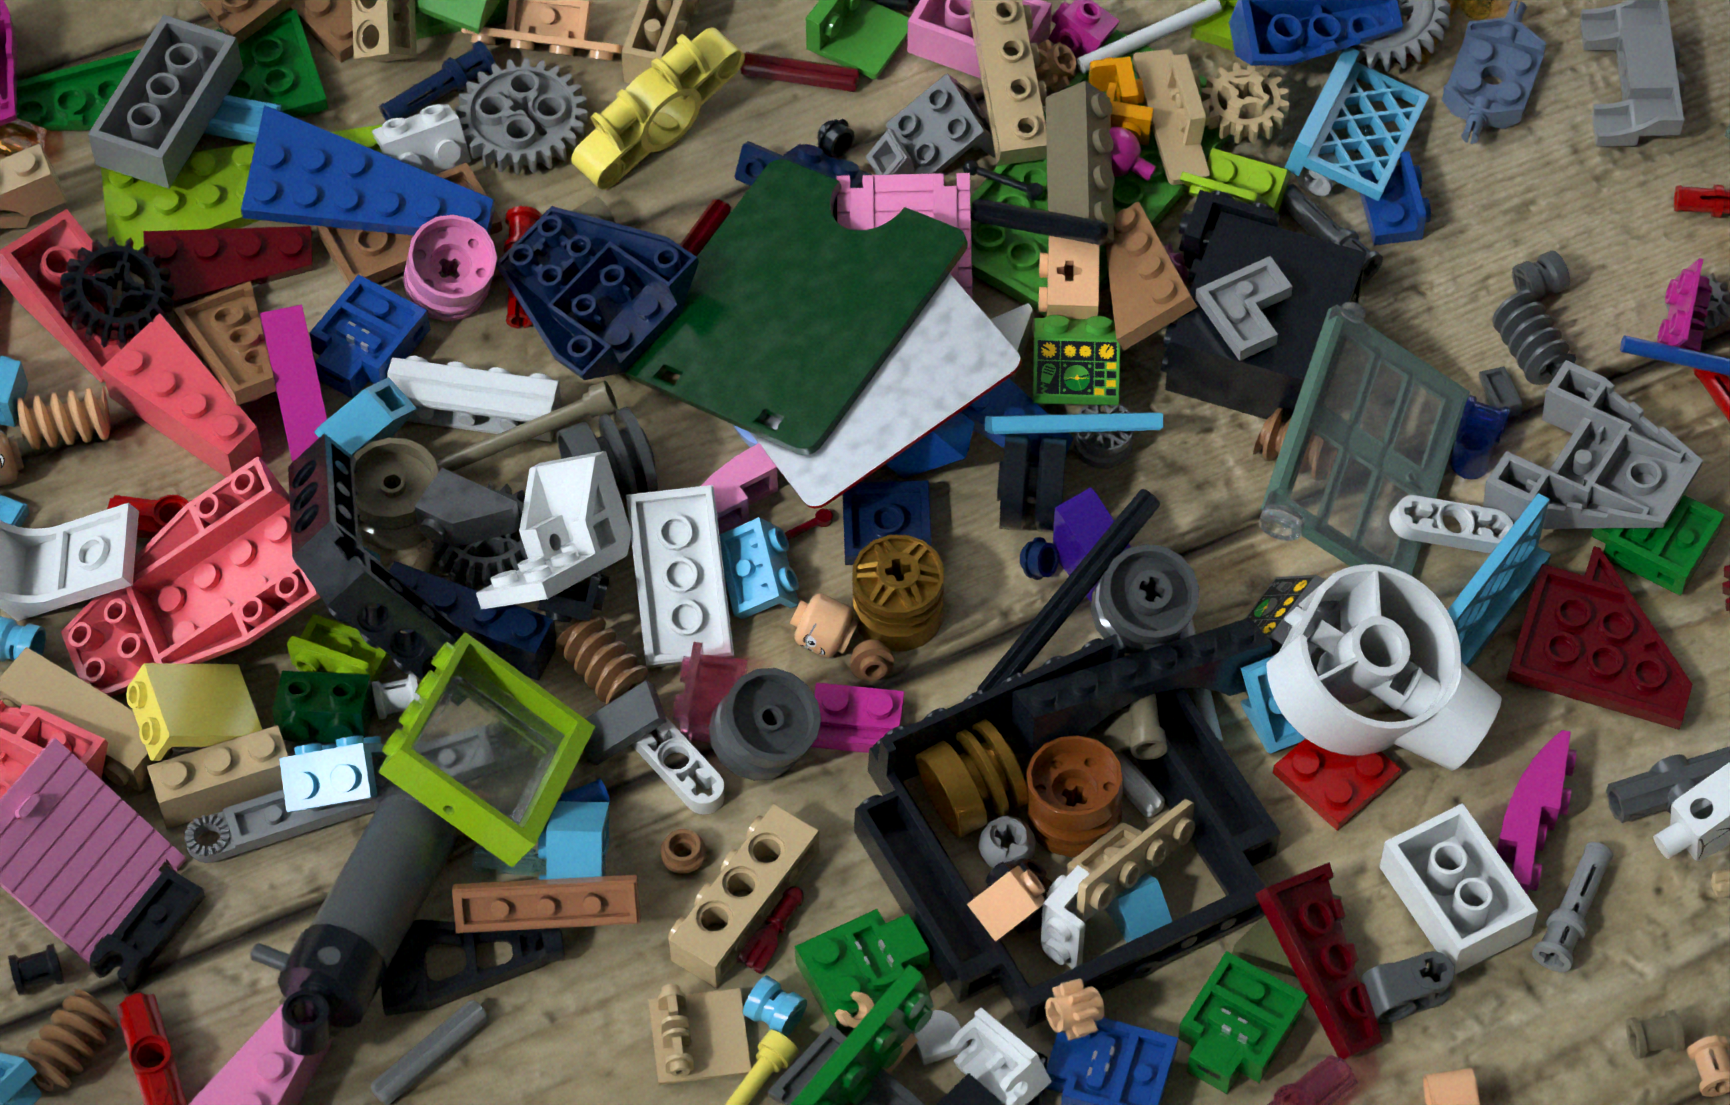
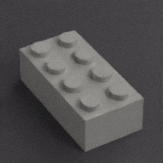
(165, 101)

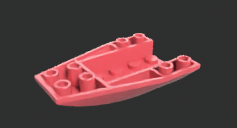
(198, 587)

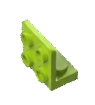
(1241, 178)

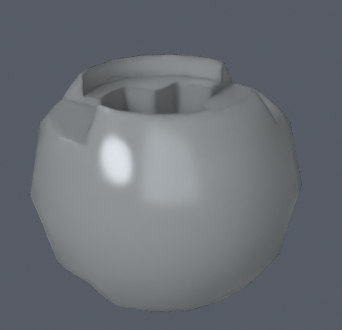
(1002, 830)

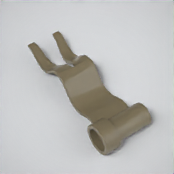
(1127, 728)

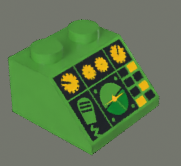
(1075, 361)

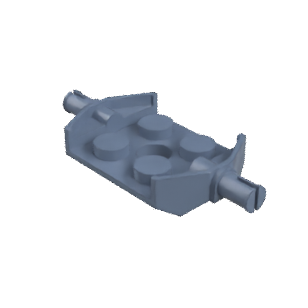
(1500, 50)

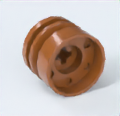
(1073, 794)

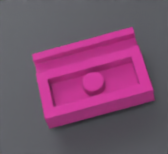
(855, 716)

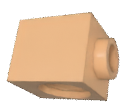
(1008, 901)

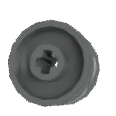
(1145, 597)
(764, 724)

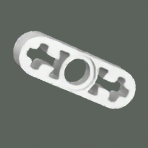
(1434, 530)
(680, 779)

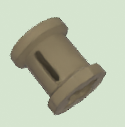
(1655, 1034)

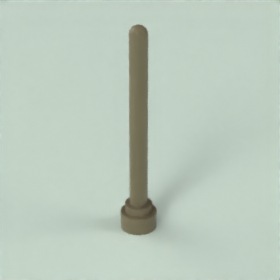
(595, 403)

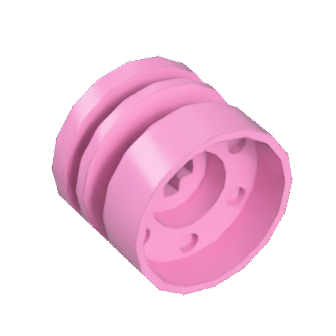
(450, 246)

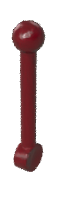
(822, 518)

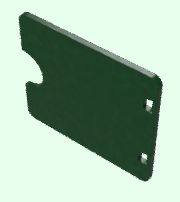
(796, 308)

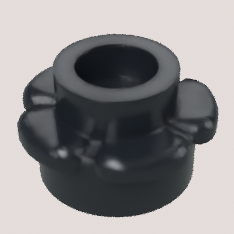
(835, 137)

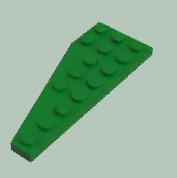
(274, 71)

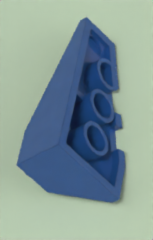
(1305, 29)

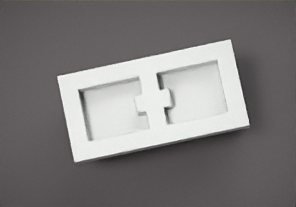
(999, 1060)

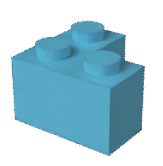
(575, 840)

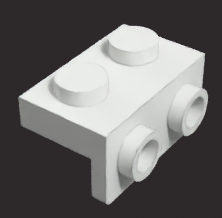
(426, 140)
(1061, 930)

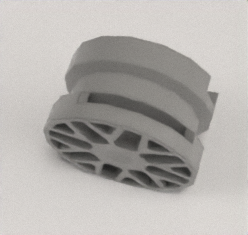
(1103, 448)

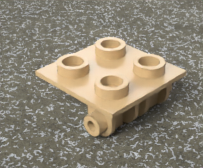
(698, 1035)

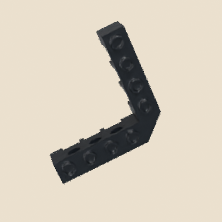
(348, 576)

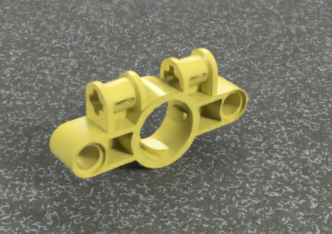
(656, 106)

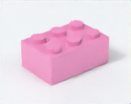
(944, 32)

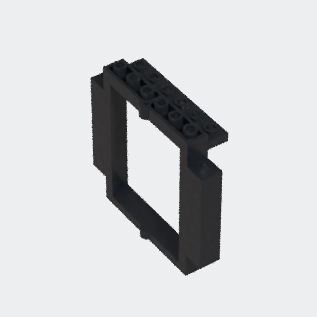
(1228, 835)

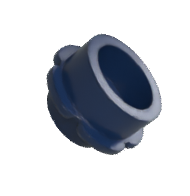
(1039, 558)

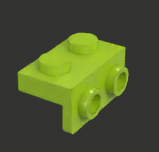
(335, 649)

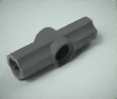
(1662, 785)

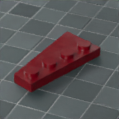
(220, 259)
(1314, 941)

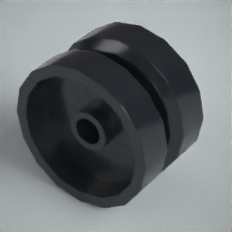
(1029, 482)

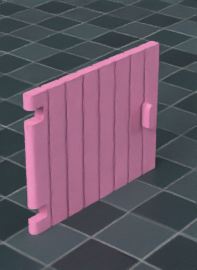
(925, 193)
(77, 850)

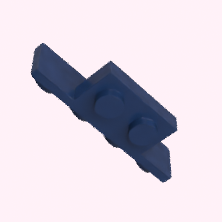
(755, 158)

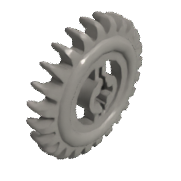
(1425, 22)

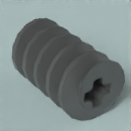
(1531, 337)

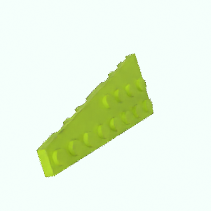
(203, 195)

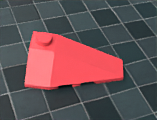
(33, 273)

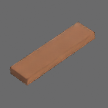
(546, 903)

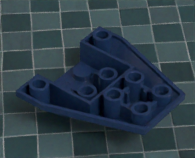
(597, 288)

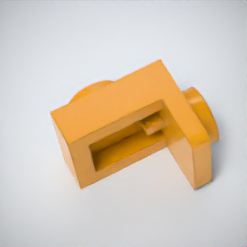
(1120, 72)
(1131, 117)

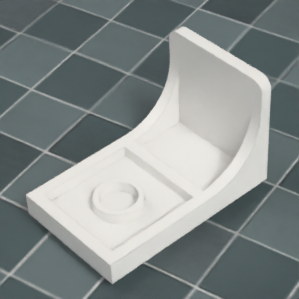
(66, 562)

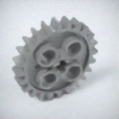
(522, 115)

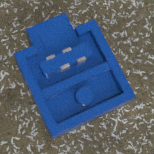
(364, 334)
(1112, 1065)

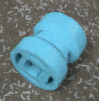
(16, 638)
(774, 1006)

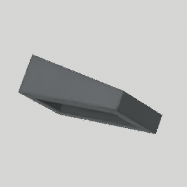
(1500, 390)

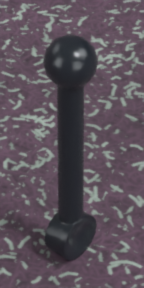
(1033, 190)

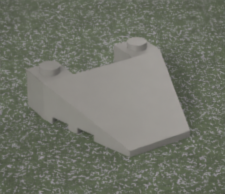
(1610, 472)

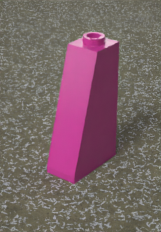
(294, 376)

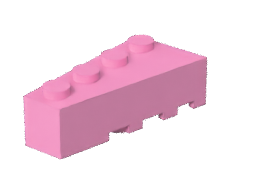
(263, 1071)

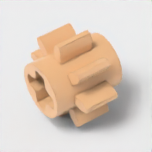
(1056, 65)
(1074, 1009)

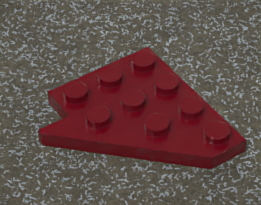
(1598, 646)

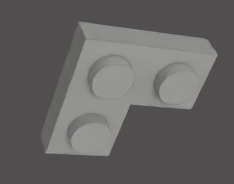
(1237, 302)

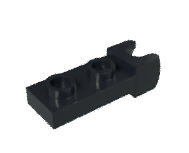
(147, 929)

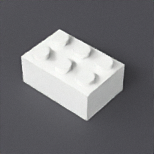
(1458, 888)

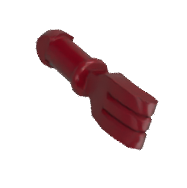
(765, 941)

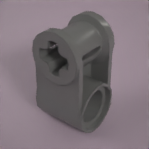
(1401, 988)

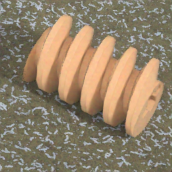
(64, 419)

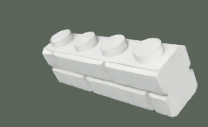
(474, 397)

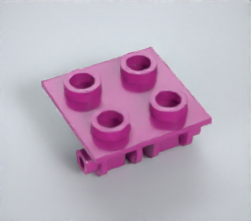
(1688, 299)

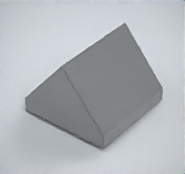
(890, 156)

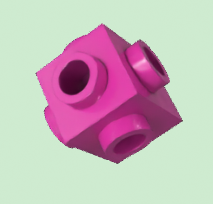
(1082, 26)

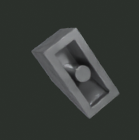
(464, 511)

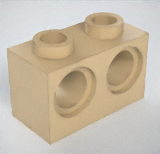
(384, 30)

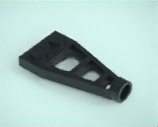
(411, 990)

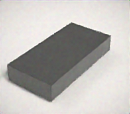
(624, 722)

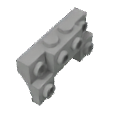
(1646, 71)

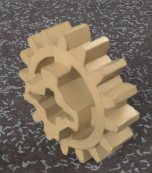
(1245, 103)

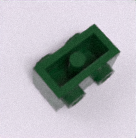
(318, 710)

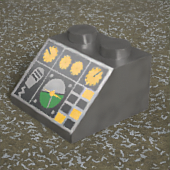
(1280, 600)

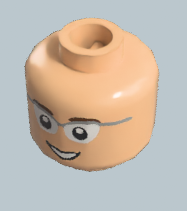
(823, 625)

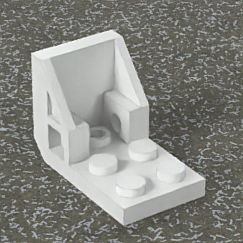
(568, 529)

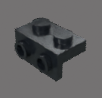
(577, 600)

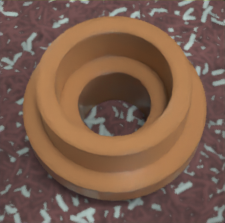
(871, 660)
(683, 840)

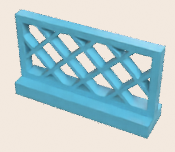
(1333, 104)
(1500, 582)

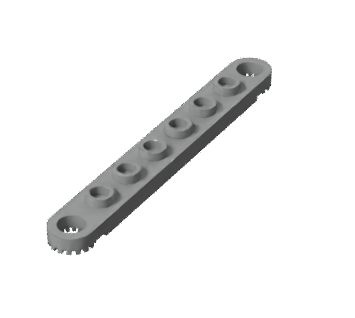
(266, 822)

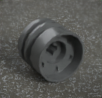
(625, 447)

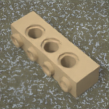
(714, 953)

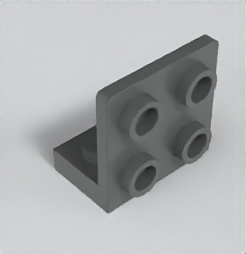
(942, 126)

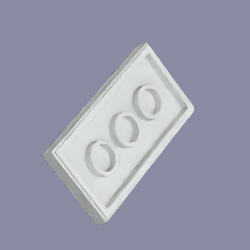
(679, 574)

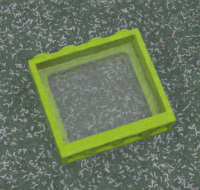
(482, 755)

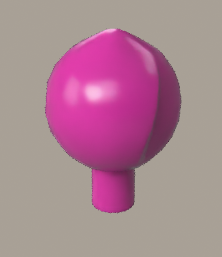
(1126, 155)

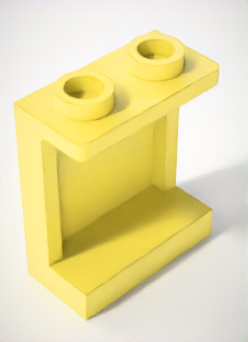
(190, 705)

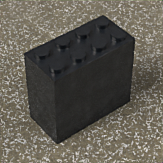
(1200, 359)

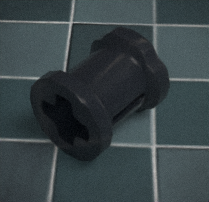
(36, 969)

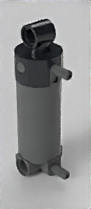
(361, 922)

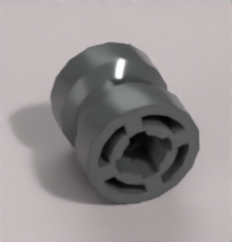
(1543, 276)

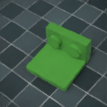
(856, 34)

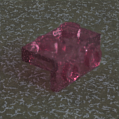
(707, 683)

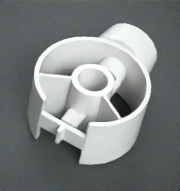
(1382, 622)

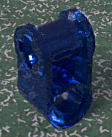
(1477, 438)

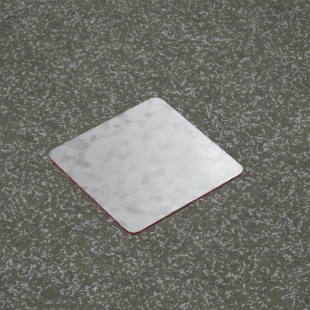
(930, 376)

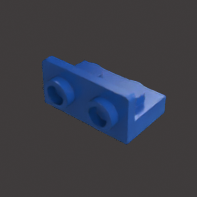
(1401, 209)

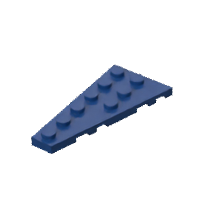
(332, 182)

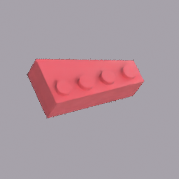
(180, 398)

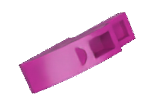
(1536, 808)

